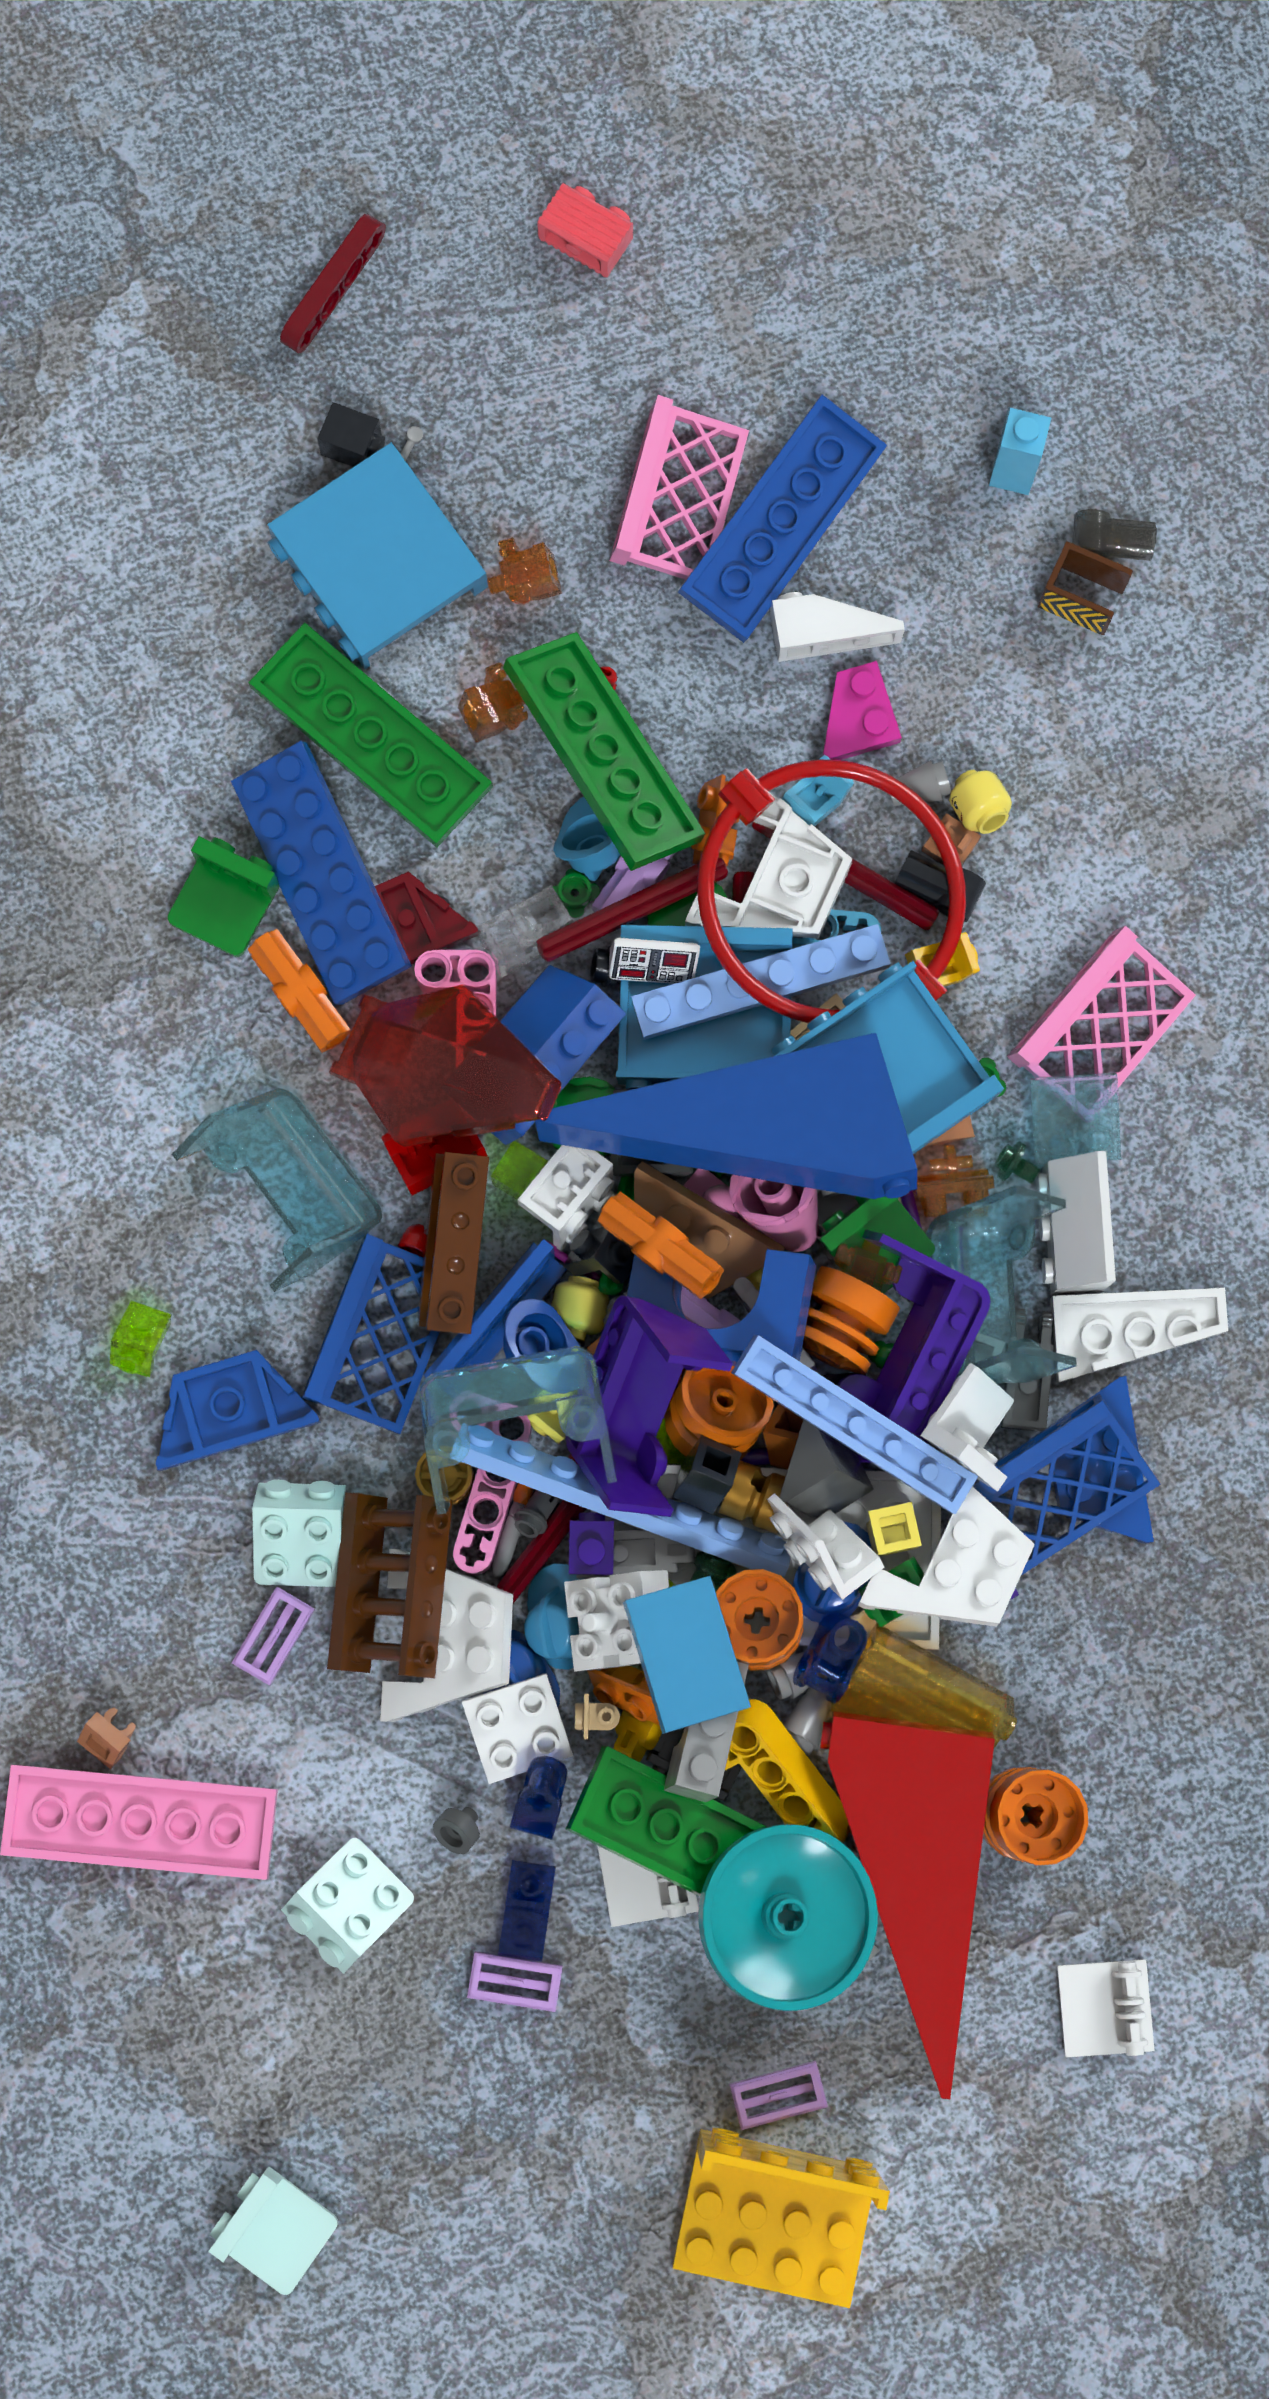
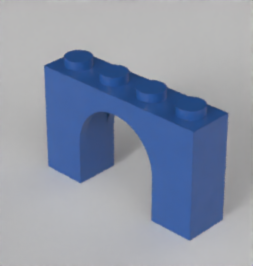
(776, 1316)

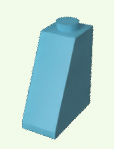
(1019, 450)

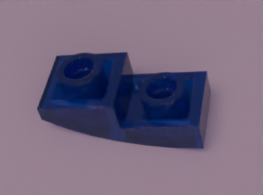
(527, 1910)

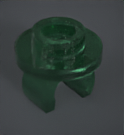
(1011, 1161)
(712, 1566)

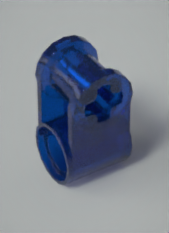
(831, 1660)
(541, 1797)

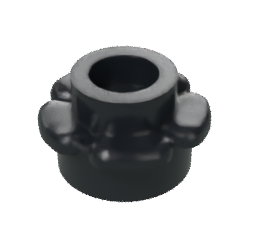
(600, 967)

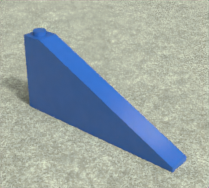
(791, 1119)

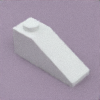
(824, 626)

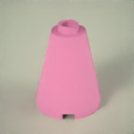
(778, 1210)

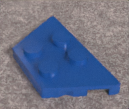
(228, 1408)
(1135, 1518)

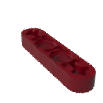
(332, 283)

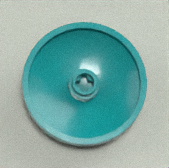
(788, 1917)

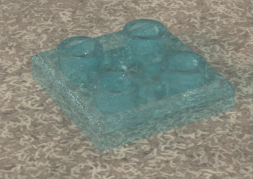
(1075, 1116)

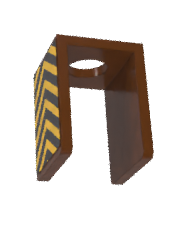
(1093, 568)

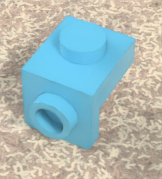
(817, 796)

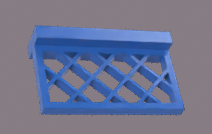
(529, 1278)
(343, 1329)
(1044, 1450)

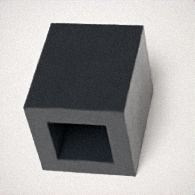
(349, 435)
(707, 1474)

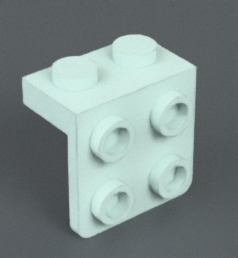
(297, 1533)
(347, 1904)
(274, 2231)

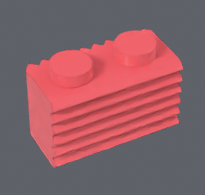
(585, 229)

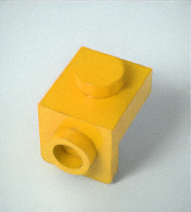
(961, 966)

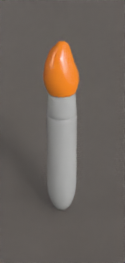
(510, 1534)

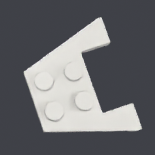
(793, 881)
(968, 1573)
(471, 1647)

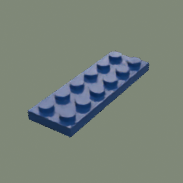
(782, 518)
(321, 873)

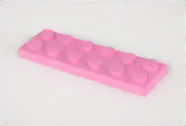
(139, 1822)

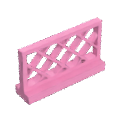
(649, 472)
(1084, 991)

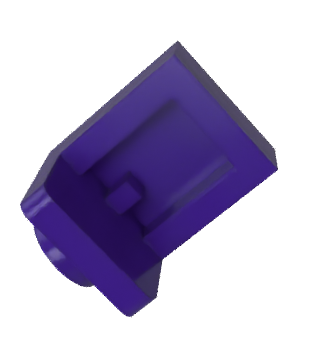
(591, 1545)

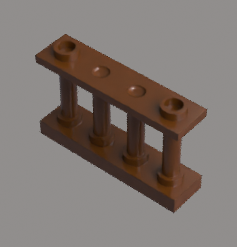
(453, 1242)
(358, 1586)

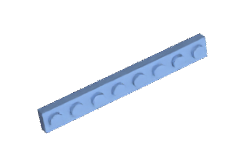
(566, 1480)

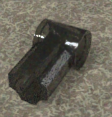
(1114, 537)

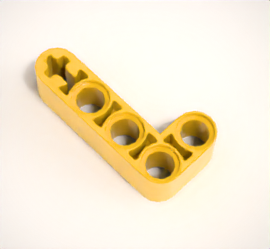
(784, 1772)

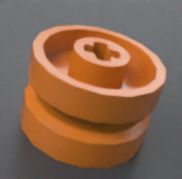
(717, 1407)

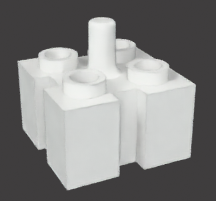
(602, 1620)

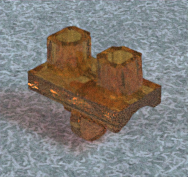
(934, 1187)

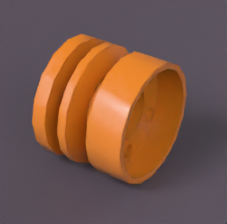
(845, 1315)
(781, 1607)
(1056, 1816)

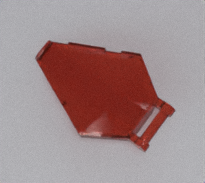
(443, 1067)

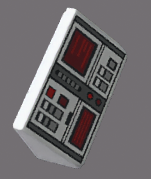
(652, 960)

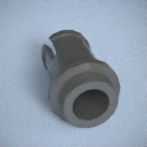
(533, 1517)

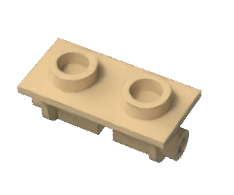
(595, 1716)

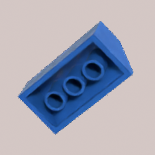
(562, 1025)

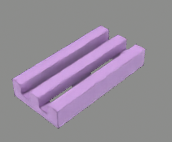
(254, 1668)
(510, 1999)
(775, 2077)

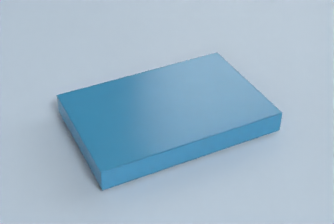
(686, 1654)

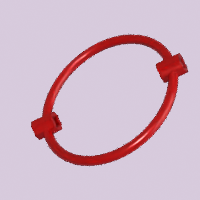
(749, 798)

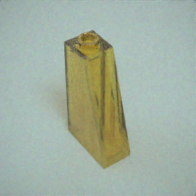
(915, 1685)

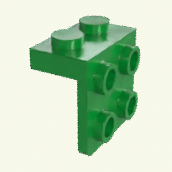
(224, 896)
(876, 1215)

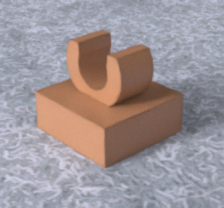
(963, 839)
(105, 1739)

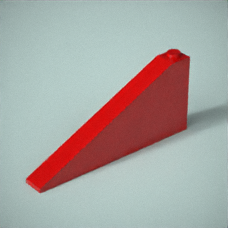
(918, 1826)

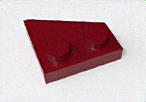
(422, 918)

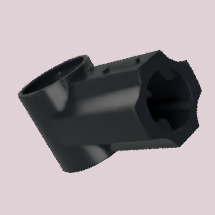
(929, 881)

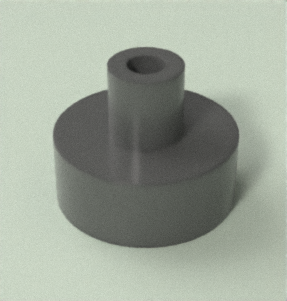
(457, 1829)

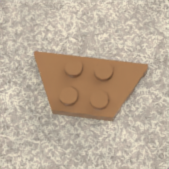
(709, 1228)

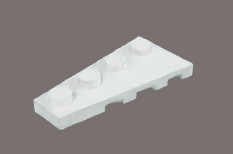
(1132, 1325)

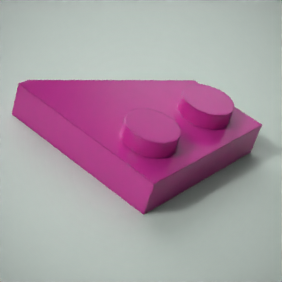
(860, 714)

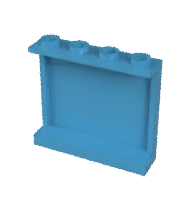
(375, 554)
(710, 1044)
(925, 1056)

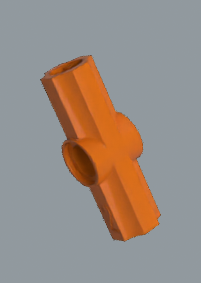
(299, 990)
(660, 1245)

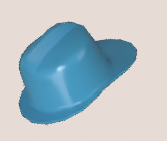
(585, 842)
(547, 1620)

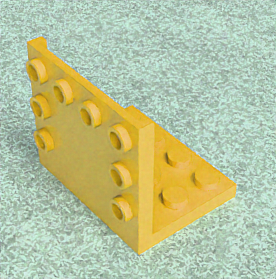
(776, 2217)

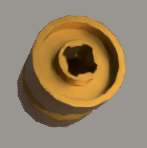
(458, 1479)
(750, 1496)

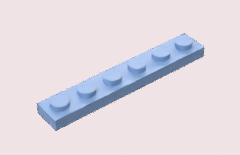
(784, 973)
(854, 1424)

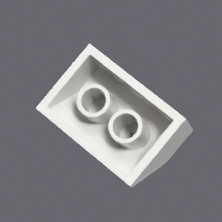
(1081, 1233)

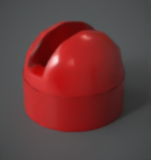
(414, 1239)

